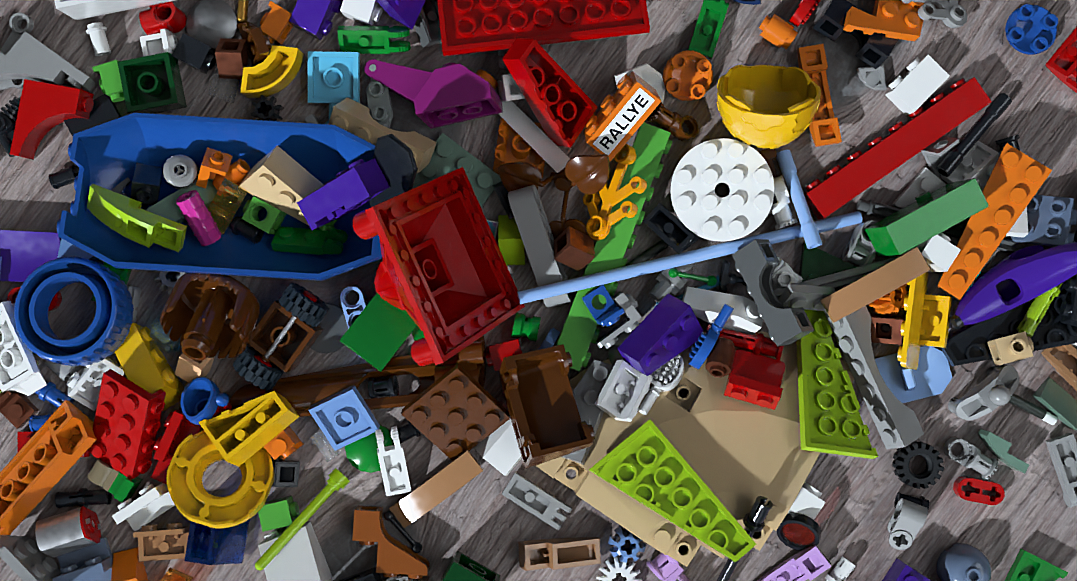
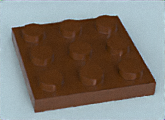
(455, 413)

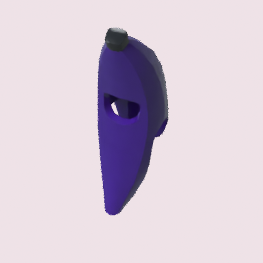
(1015, 282)

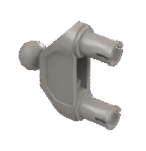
(988, 394)

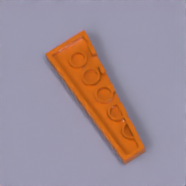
(1008, 193)

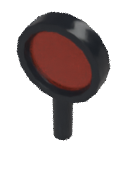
(799, 532)

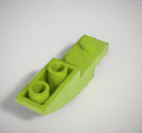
(132, 222)

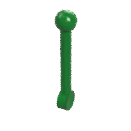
(711, 280)

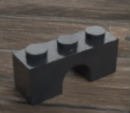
(872, 48)

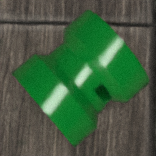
(526, 327)

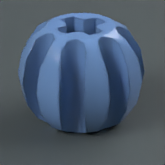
(619, 548)

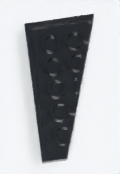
(972, 343)

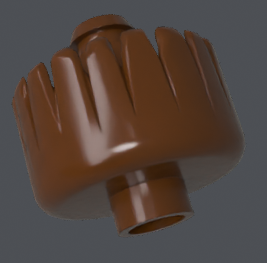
(210, 315)

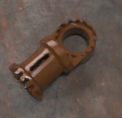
(673, 122)

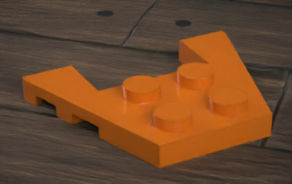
(889, 17)

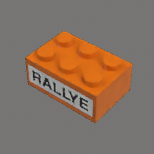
(621, 115)

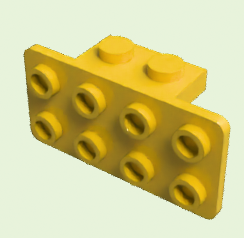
(925, 321)

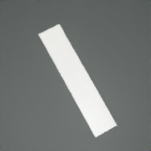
(534, 136)

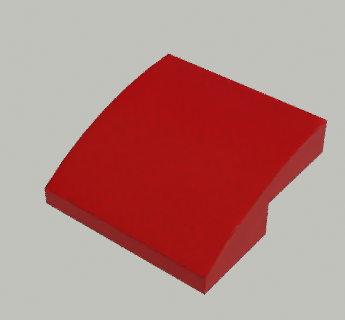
(1064, 62)

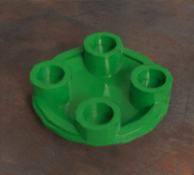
(363, 452)

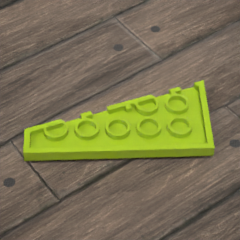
(826, 396)
(662, 480)

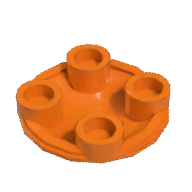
(688, 75)

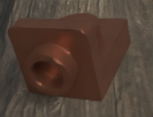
(16, 408)

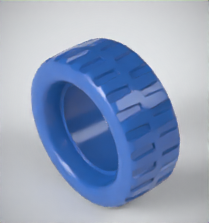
(110, 322)

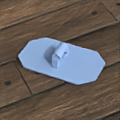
(910, 385)

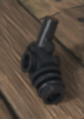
(7, 123)

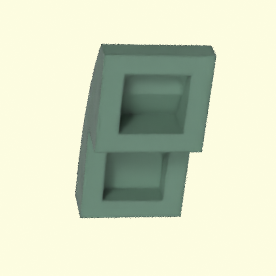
(999, 448)

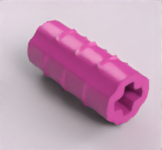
(198, 218)

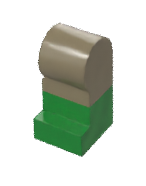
(113, 481)

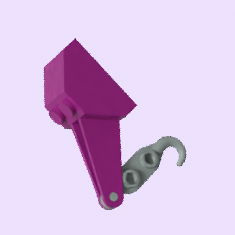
(439, 96)

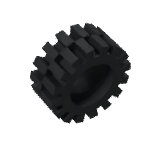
(928, 475)

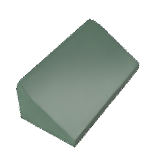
(1058, 402)

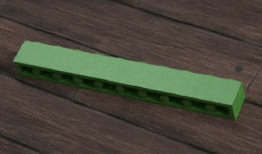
(580, 326)

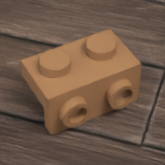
(162, 543)

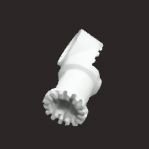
(781, 209)

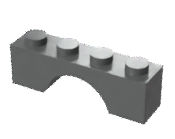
(756, 265)

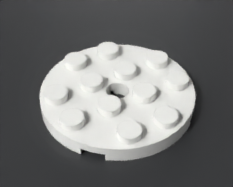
(727, 163)

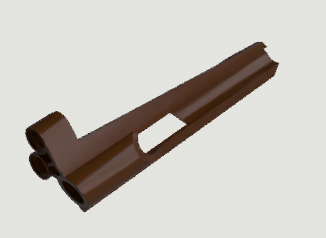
(313, 387)

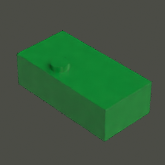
(926, 217)

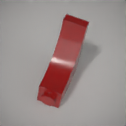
(43, 108)

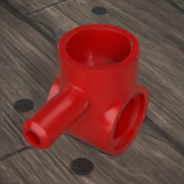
(157, 18)

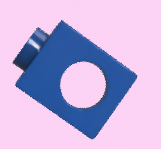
(606, 315)

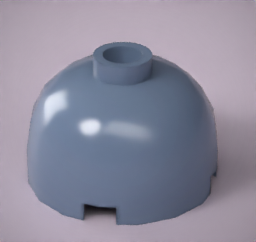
(963, 564)

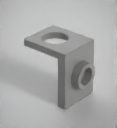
(938, 151)

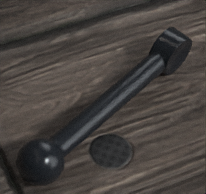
(416, 546)

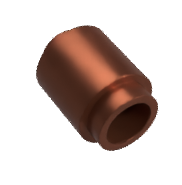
(721, 358)

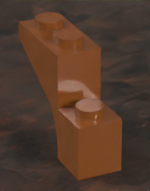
(392, 555)

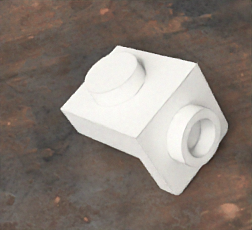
(158, 43)

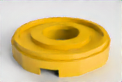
(199, 506)

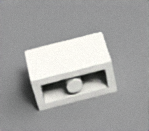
(917, 84)

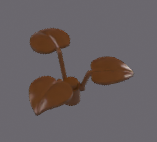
(585, 171)

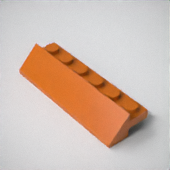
(42, 463)

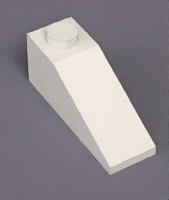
(708, 304)

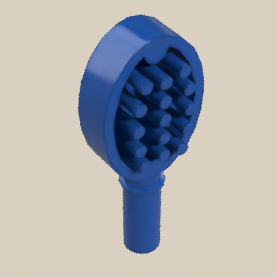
(708, 339)

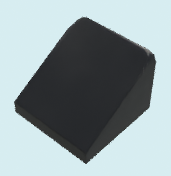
(285, 473)

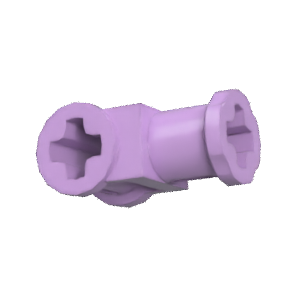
(667, 568)

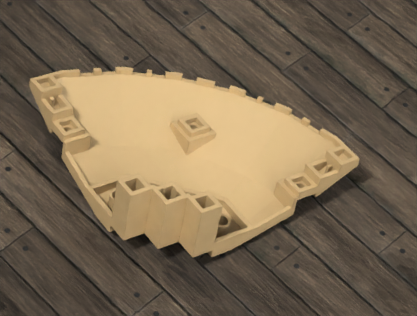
(727, 442)

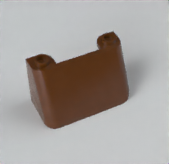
(543, 405)

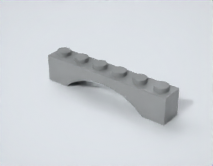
(893, 419)

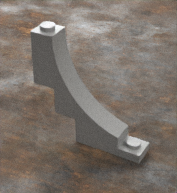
(35, 61)

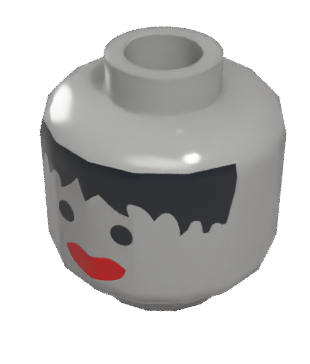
(189, 175)

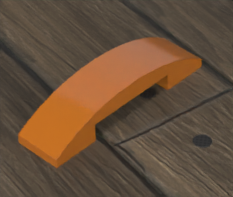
(824, 125)

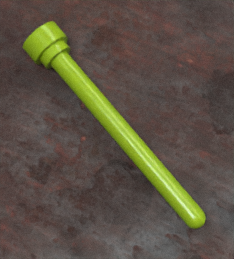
(335, 482)

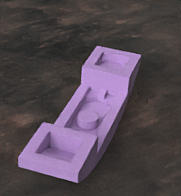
(799, 567)

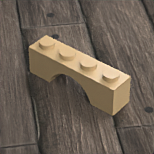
(358, 121)

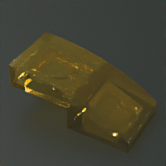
(226, 204)

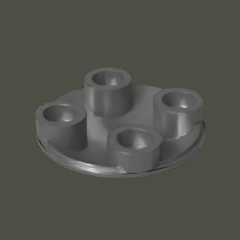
(211, 21)

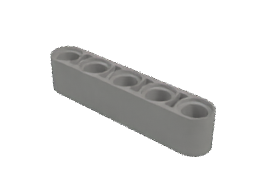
(538, 240)

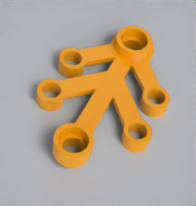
(601, 221)

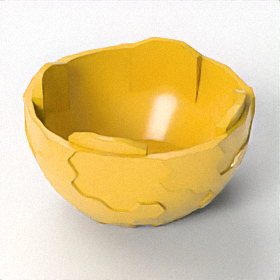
(767, 103)

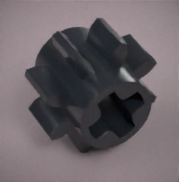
(260, 107)

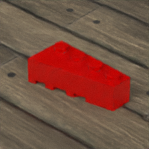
(549, 91)

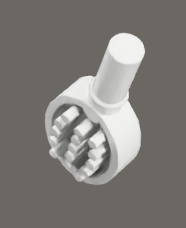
(663, 380)

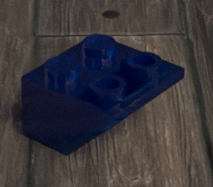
(216, 546)

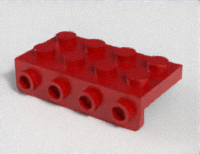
(126, 424)

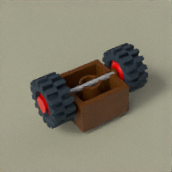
(282, 337)

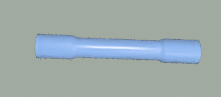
(808, 226)

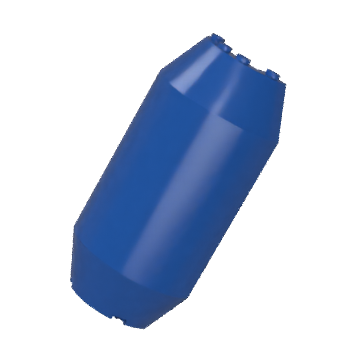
(110, 155)

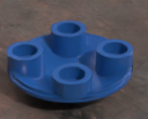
(1031, 29)

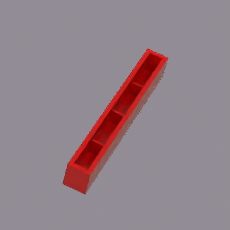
(896, 148)

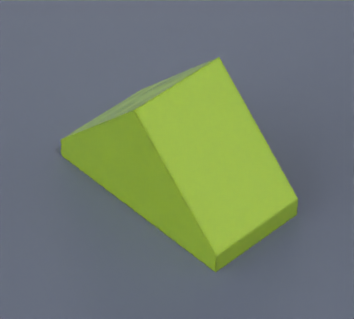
(510, 241)

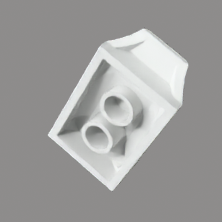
(17, 363)

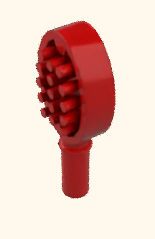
(803, 12)

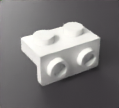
(623, 392)
(146, 508)

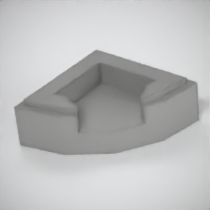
(873, 77)

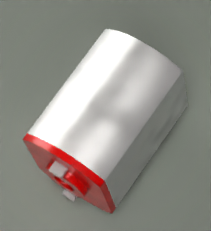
(68, 531)

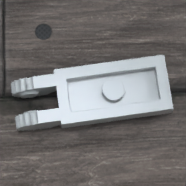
(393, 464)

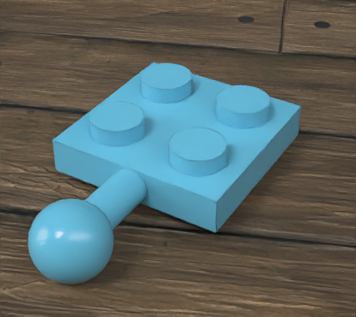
(333, 77)

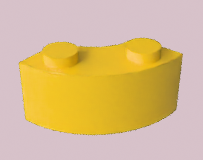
(273, 73)

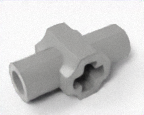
(668, 284)

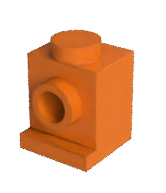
(276, 23)
(283, 444)

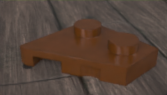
(257, 43)

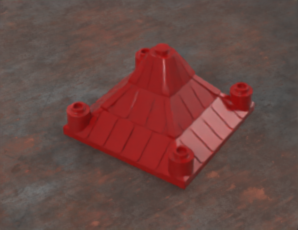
(440, 265)

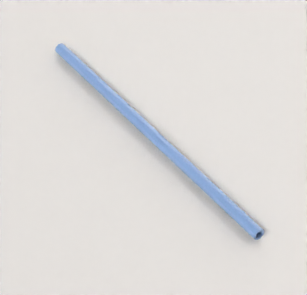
(679, 259)

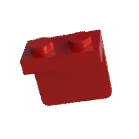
(755, 379)

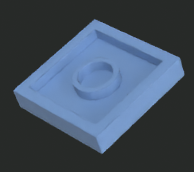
(344, 417)

